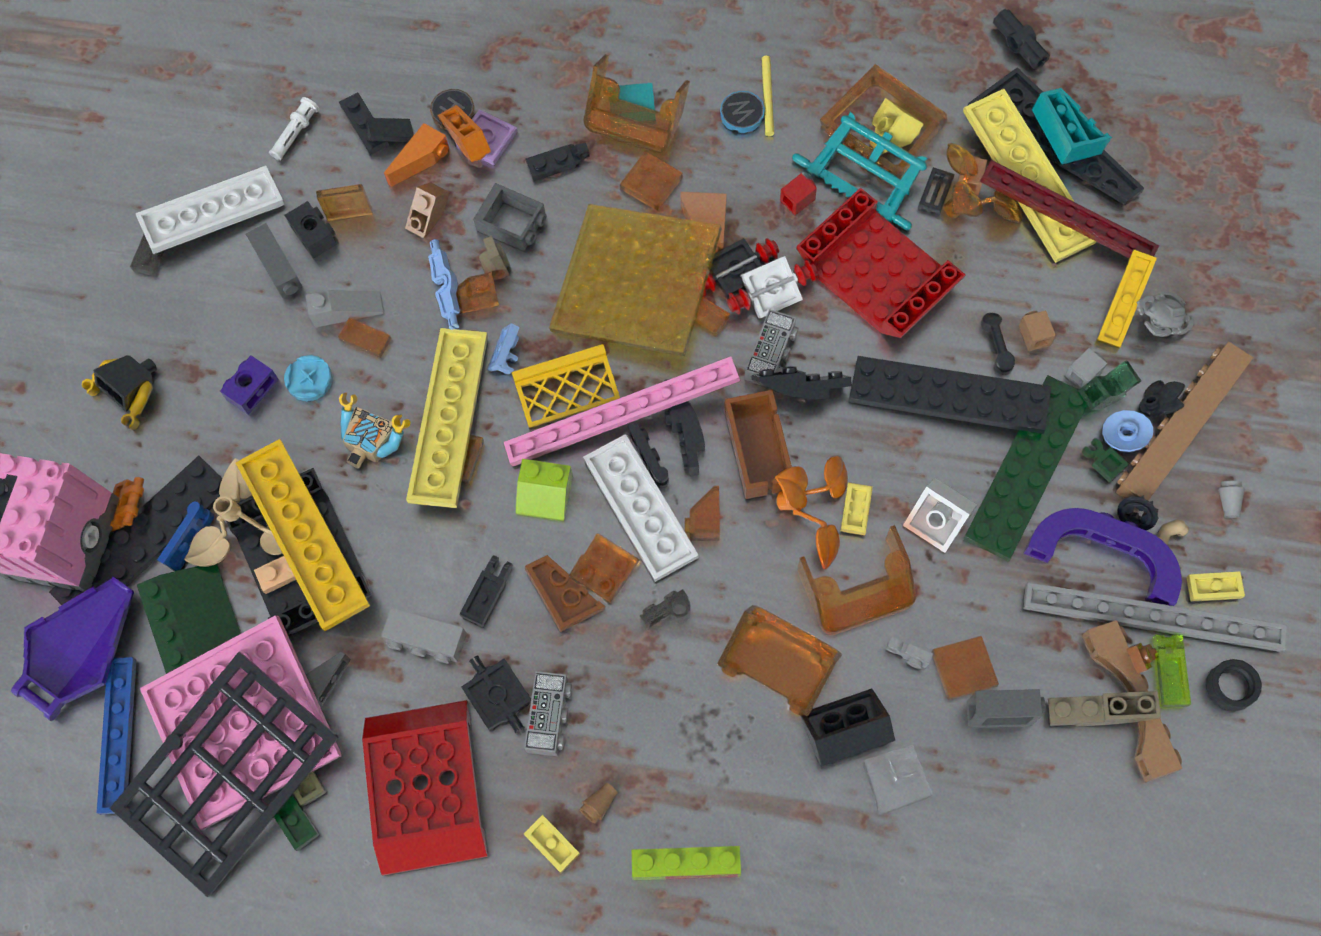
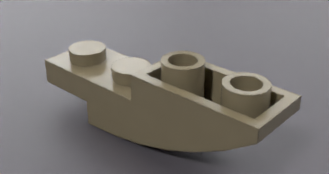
(1104, 709)

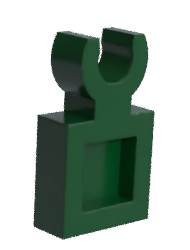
(1107, 462)

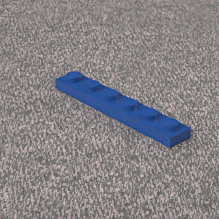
(116, 733)

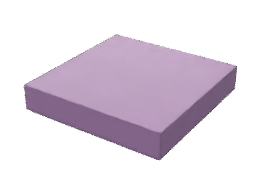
(497, 133)

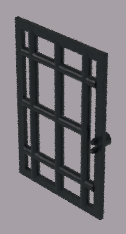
(223, 773)

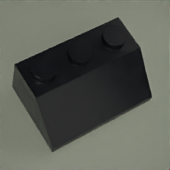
(848, 727)

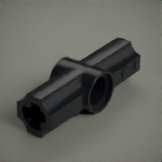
(1021, 39)

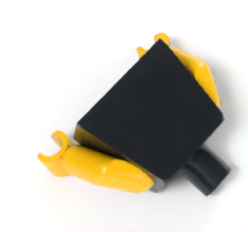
(125, 383)

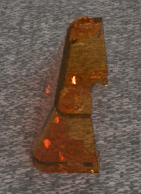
(780, 658)

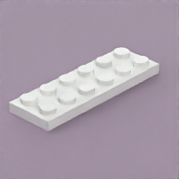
(209, 209)
(640, 507)

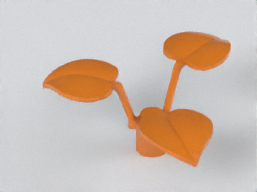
(793, 497)

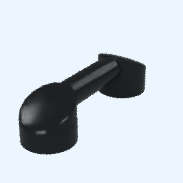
(1005, 360)

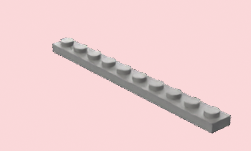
(1156, 617)

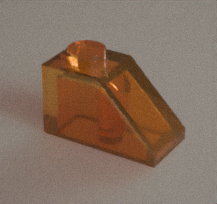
(477, 293)
(705, 518)

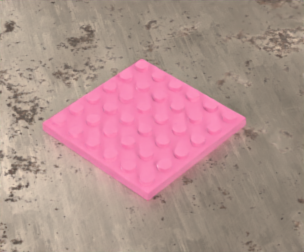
(179, 690)

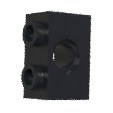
(316, 240)

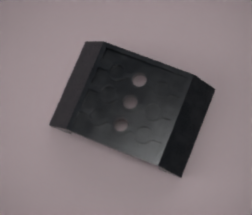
(289, 600)

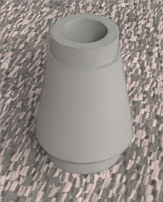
(1231, 498)

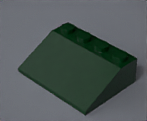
(188, 613)

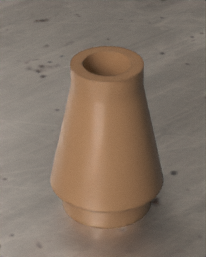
(598, 803)

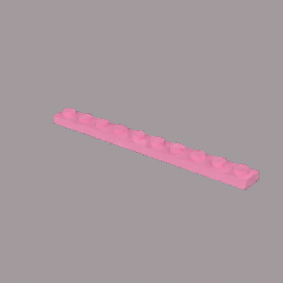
(622, 411)

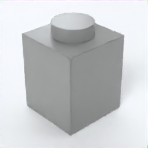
(1086, 368)

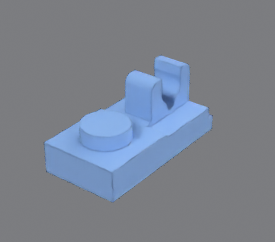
(501, 354)

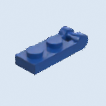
(179, 544)

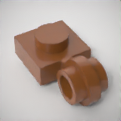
(1142, 656)

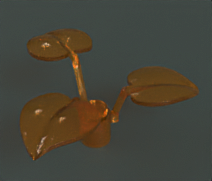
(964, 199)

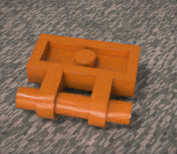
(129, 495)

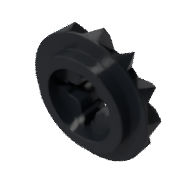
(1126, 512)

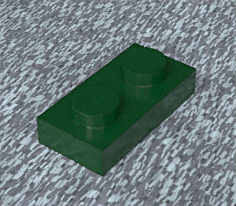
(296, 824)

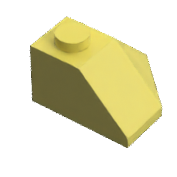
(897, 122)

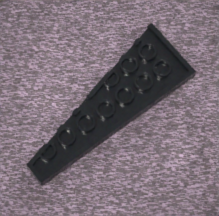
(1098, 170)

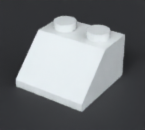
(939, 514)

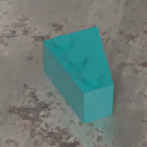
(1067, 128)

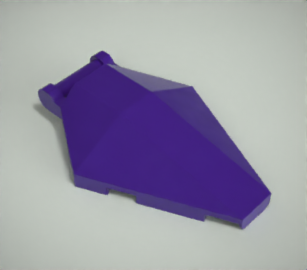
(73, 647)

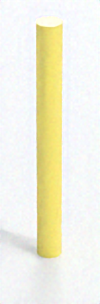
(767, 95)

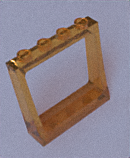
(902, 92)

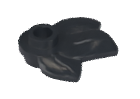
(1162, 398)

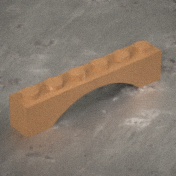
(1154, 751)

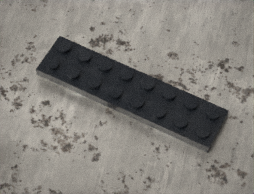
(950, 394)
(139, 545)

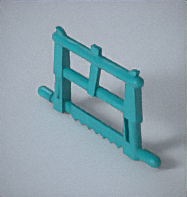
(834, 144)

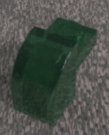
(1108, 389)

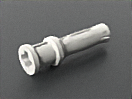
(298, 121)

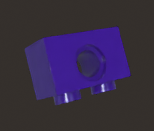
(248, 397)

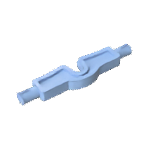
(446, 294)

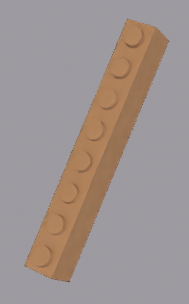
(1185, 423)

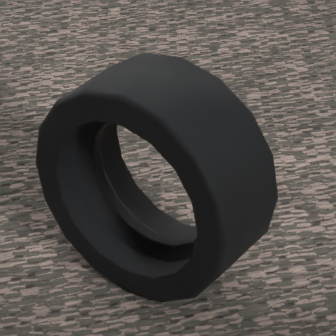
(1247, 671)

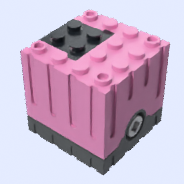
(52, 523)

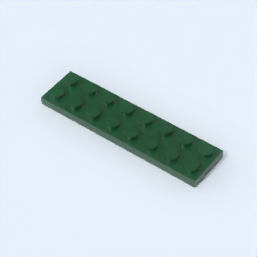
(1025, 474)

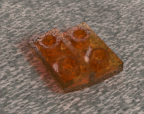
(604, 567)

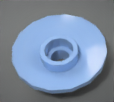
(1129, 423)

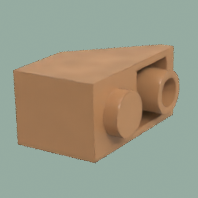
(426, 208)

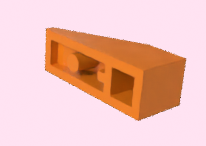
(465, 133)
(419, 154)

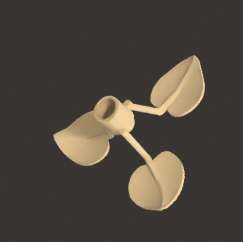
(209, 543)

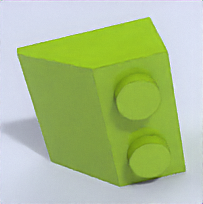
(543, 489)

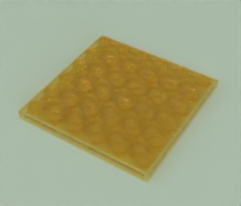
(636, 279)

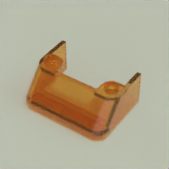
(628, 121)
(866, 602)

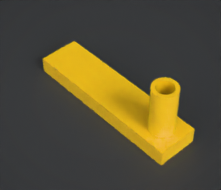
(1125, 298)

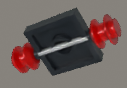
(736, 260)

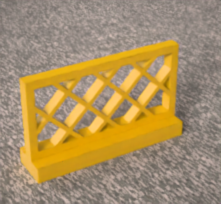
(554, 369)

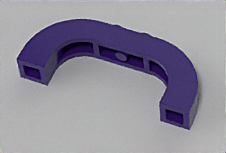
(1123, 536)

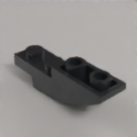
(801, 385)
(685, 422)

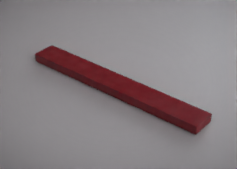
(1065, 211)

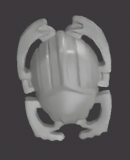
(1165, 313)

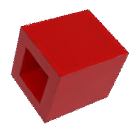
(798, 194)

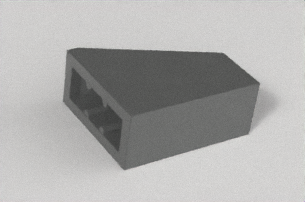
(274, 260)

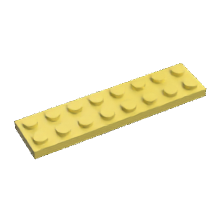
(1015, 147)
(447, 418)

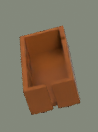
(757, 441)

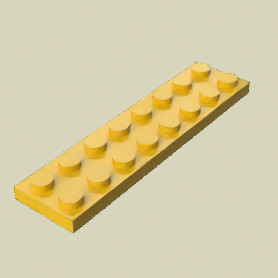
(302, 535)

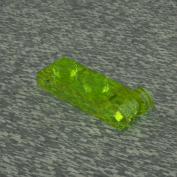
(1172, 671)

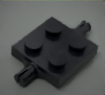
(496, 694)

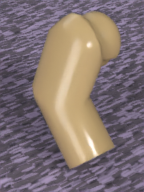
(1172, 528)

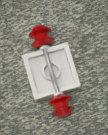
(772, 286)

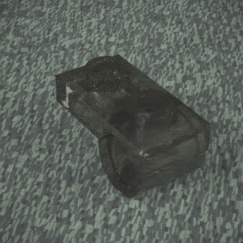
(655, 613)

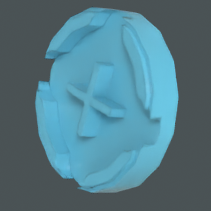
(308, 378)

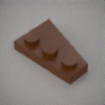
(561, 594)

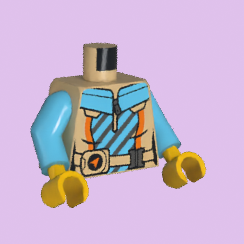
(367, 433)

